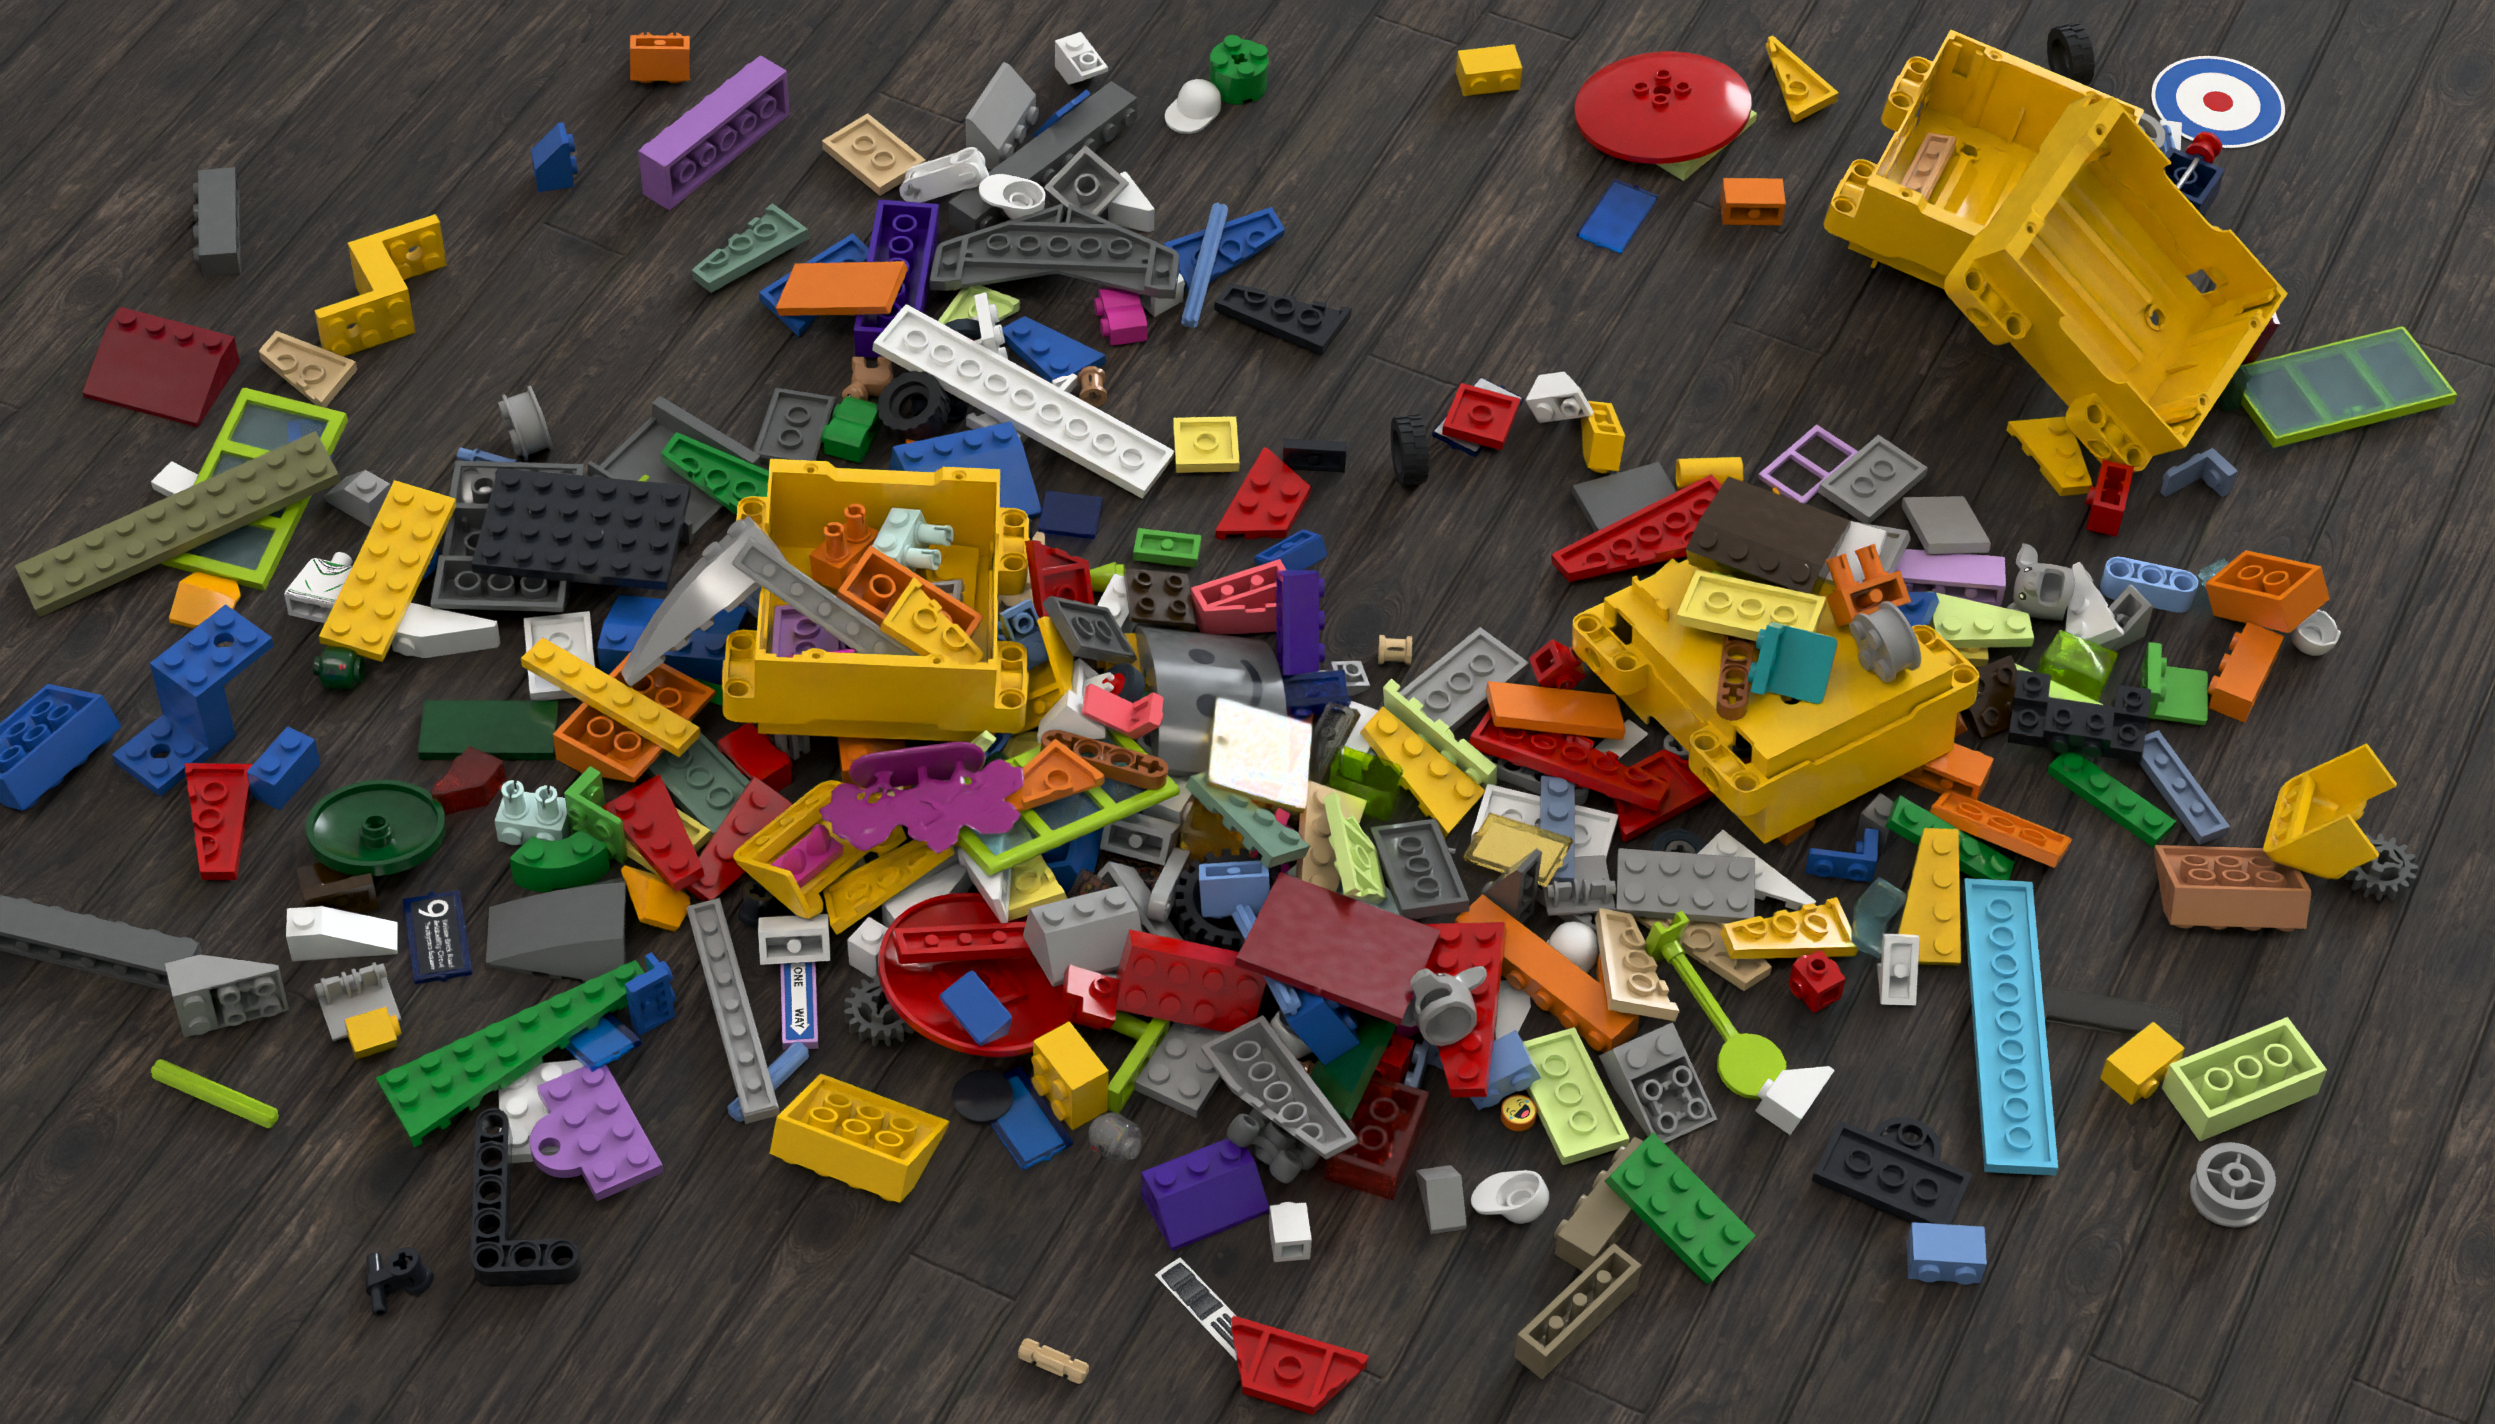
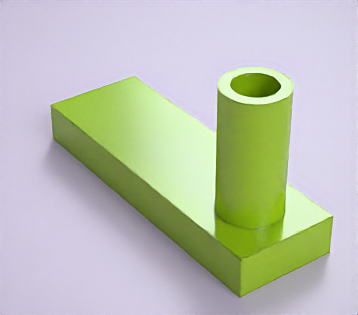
(1148, 1037)

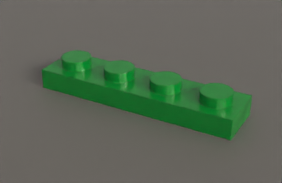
(2111, 797)
(1974, 857)

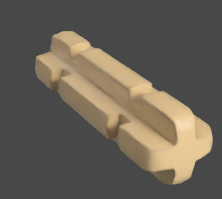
(1053, 1361)

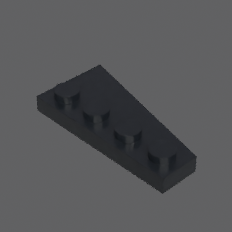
(1297, 322)

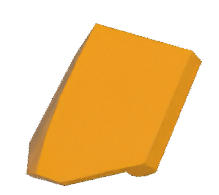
(200, 597)
(655, 899)

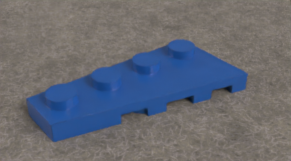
(1238, 242)
(846, 250)

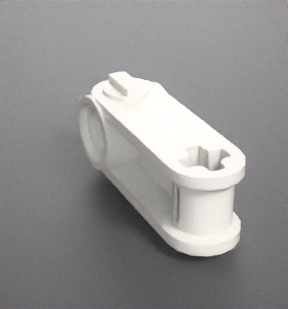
(944, 176)

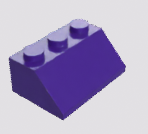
(1299, 621)
(1203, 1193)

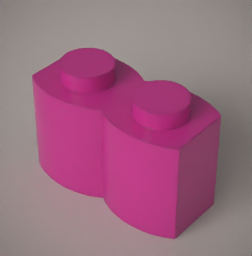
(1121, 316)

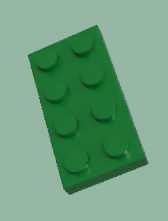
(1680, 1208)

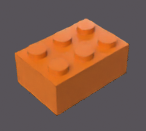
(2267, 591)

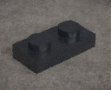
(1315, 455)

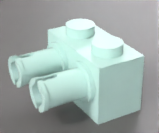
(907, 536)
(530, 815)

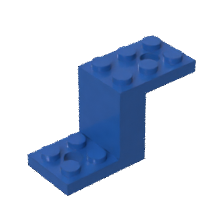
(193, 699)

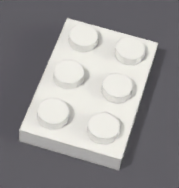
(567, 631)

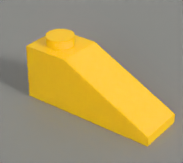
(1602, 438)

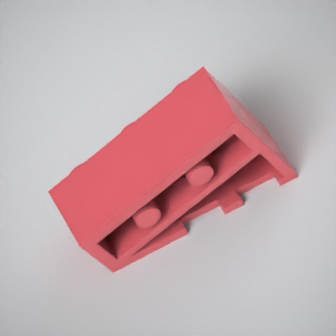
(1238, 602)

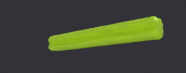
(214, 1093)

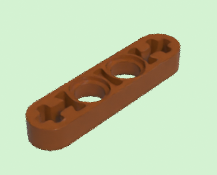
(1734, 668)
(1109, 753)

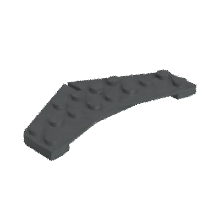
(1043, 245)

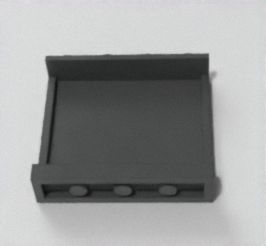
(642, 456)

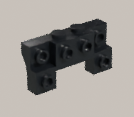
(2078, 725)

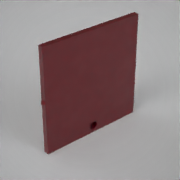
(1337, 948)

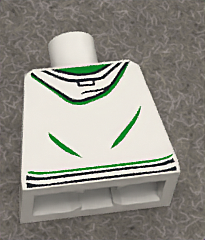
(318, 587)

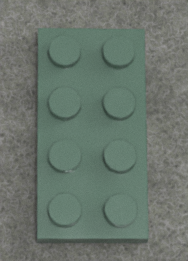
(700, 782)

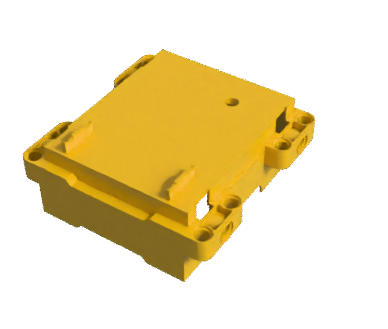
(1998, 114)
(2084, 264)
(878, 692)
(1802, 753)

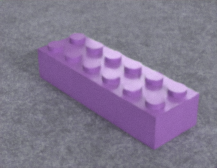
(714, 132)

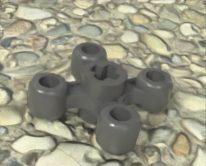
(1272, 1145)

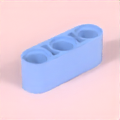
(2161, 585)

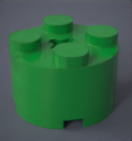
(1239, 69)

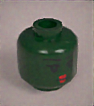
(339, 668)

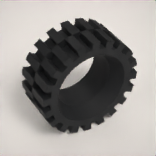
(1188, 911)

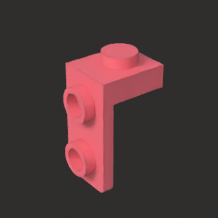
(1121, 715)

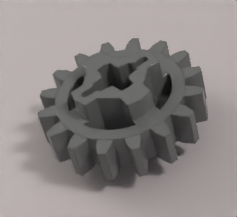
(2386, 875)
(872, 1014)

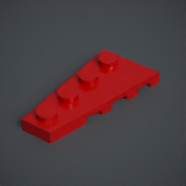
(748, 815)
(219, 816)
(658, 833)

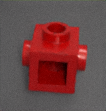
(1557, 666)
(1816, 980)
(1395, 1059)

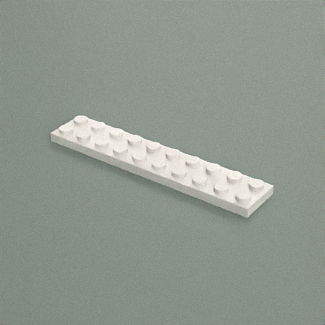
(1025, 400)

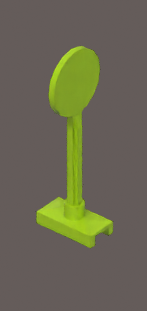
(1745, 1058)

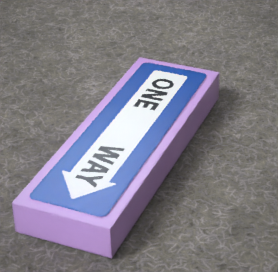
(799, 1004)

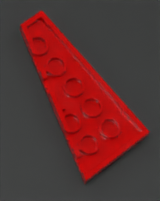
(1641, 538)
(1571, 759)
(1456, 950)

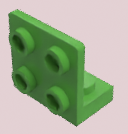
(2175, 691)
(585, 813)

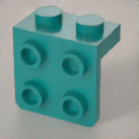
(1792, 662)

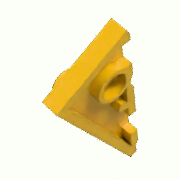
(1801, 87)

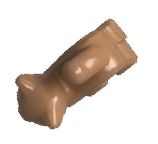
(868, 380)

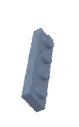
(2181, 790)
(1558, 816)

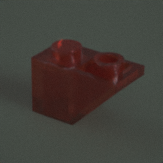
(470, 782)

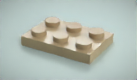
(872, 153)

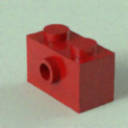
(2109, 498)

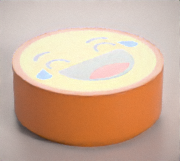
(1518, 1113)

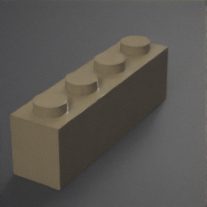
(1596, 1220)
(1577, 1311)

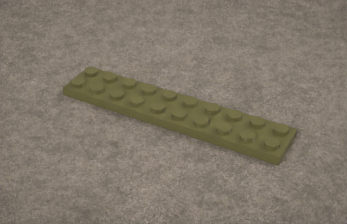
(177, 524)

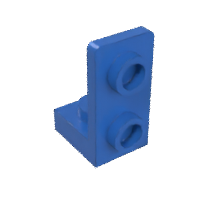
(1853, 866)

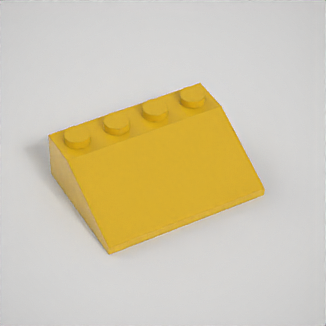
(857, 1137)

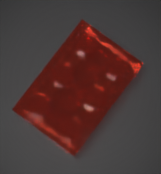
(1386, 1132)

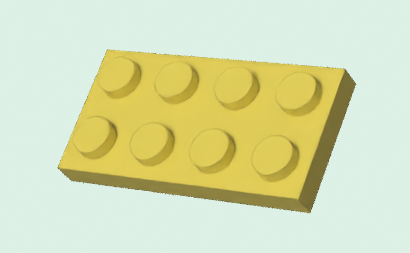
(1745, 607)

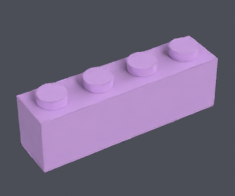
(1957, 575)

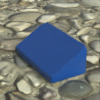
(1295, 551)
(977, 1009)

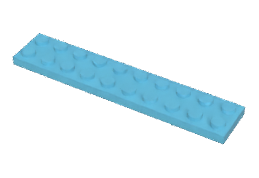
(2009, 1028)

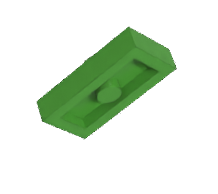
(1167, 547)

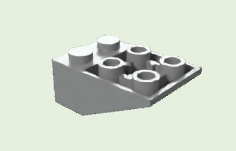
(223, 992)
(1659, 1084)

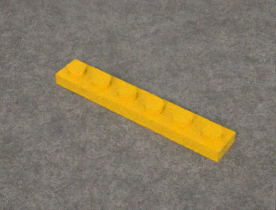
(610, 697)

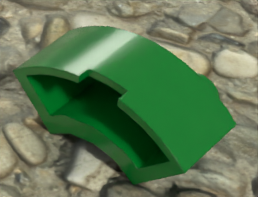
(559, 864)

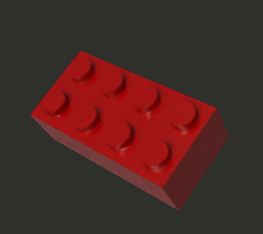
(1186, 983)

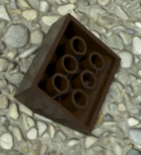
(1766, 538)

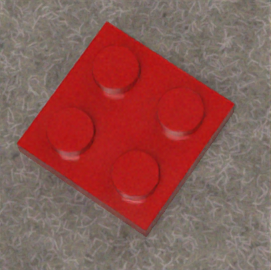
(1481, 416)

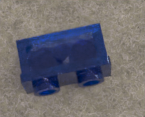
(1311, 692)

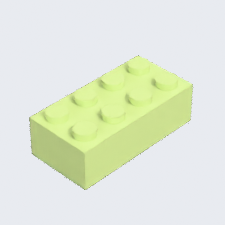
(2243, 1079)

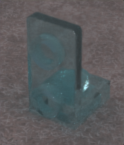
(1873, 913)

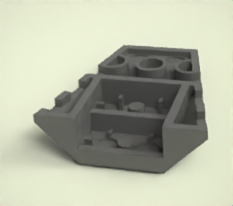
(561, 932)

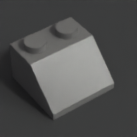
(1085, 184)

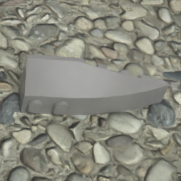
(696, 599)
(1272, 1081)

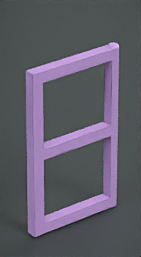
(1791, 453)

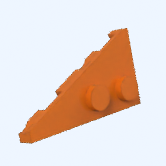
(1053, 776)

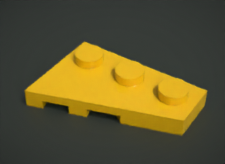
(2055, 451)
(926, 630)

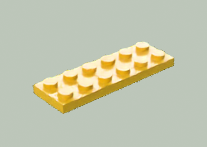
(388, 570)

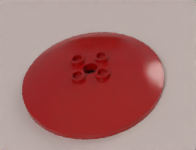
(1662, 107)
(1015, 982)

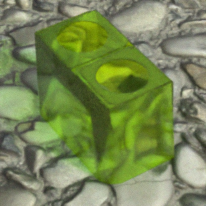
(2078, 664)
(1365, 771)

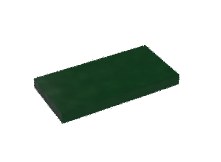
(495, 727)
(1348, 1075)

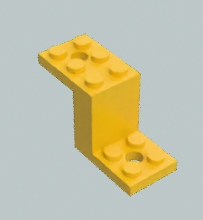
(384, 304)

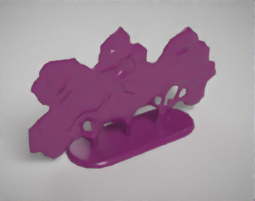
(935, 806)

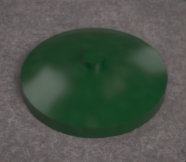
(375, 827)

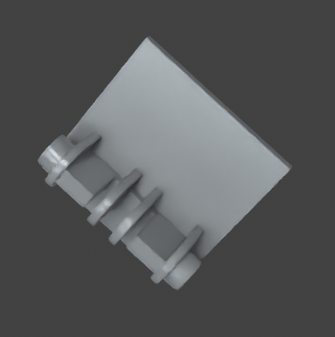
(1588, 890)
(354, 996)

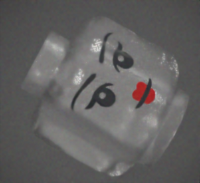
(1115, 1138)

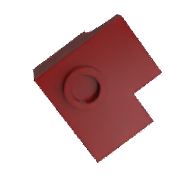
(1090, 997)

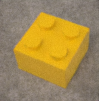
(1070, 1076)

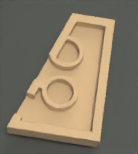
(308, 367)

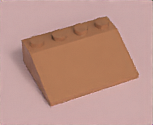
(2230, 889)

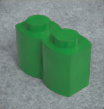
(851, 429)

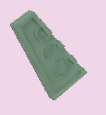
(759, 244)
(1255, 824)

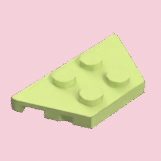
(1355, 855)

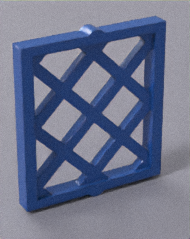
(1062, 112)

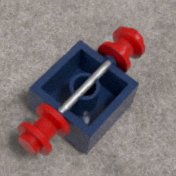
(2195, 172)

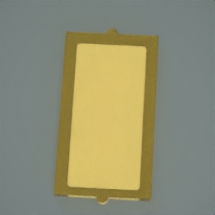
(1506, 841)

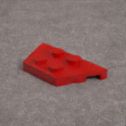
(1266, 501)
(1057, 575)
(1683, 793)
(1290, 1366)

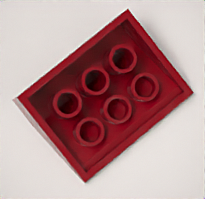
(161, 367)

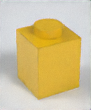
(372, 1032)

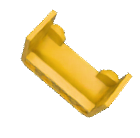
(2317, 815)

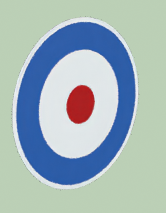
(2219, 99)

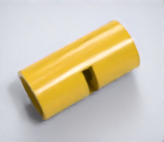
(1694, 469)

